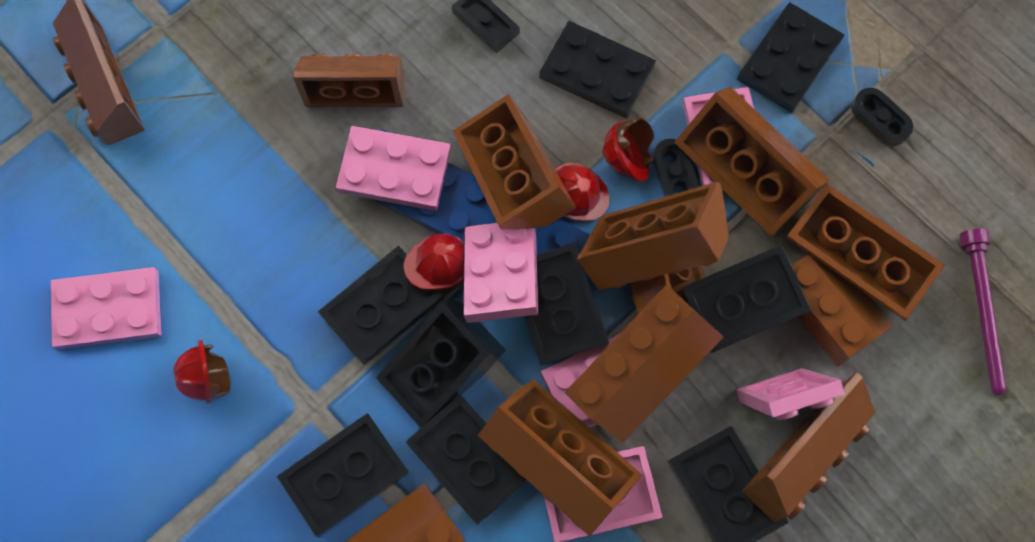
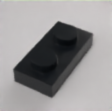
(487, 22)

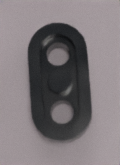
(884, 115)
(675, 173)

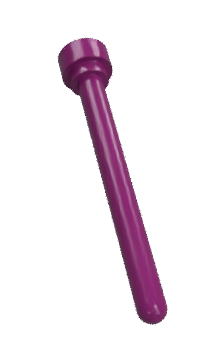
(975, 243)

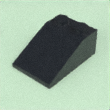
(439, 362)

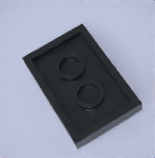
(790, 57)
(597, 69)
(748, 296)
(378, 307)
(566, 308)
(463, 461)
(342, 475)
(714, 481)

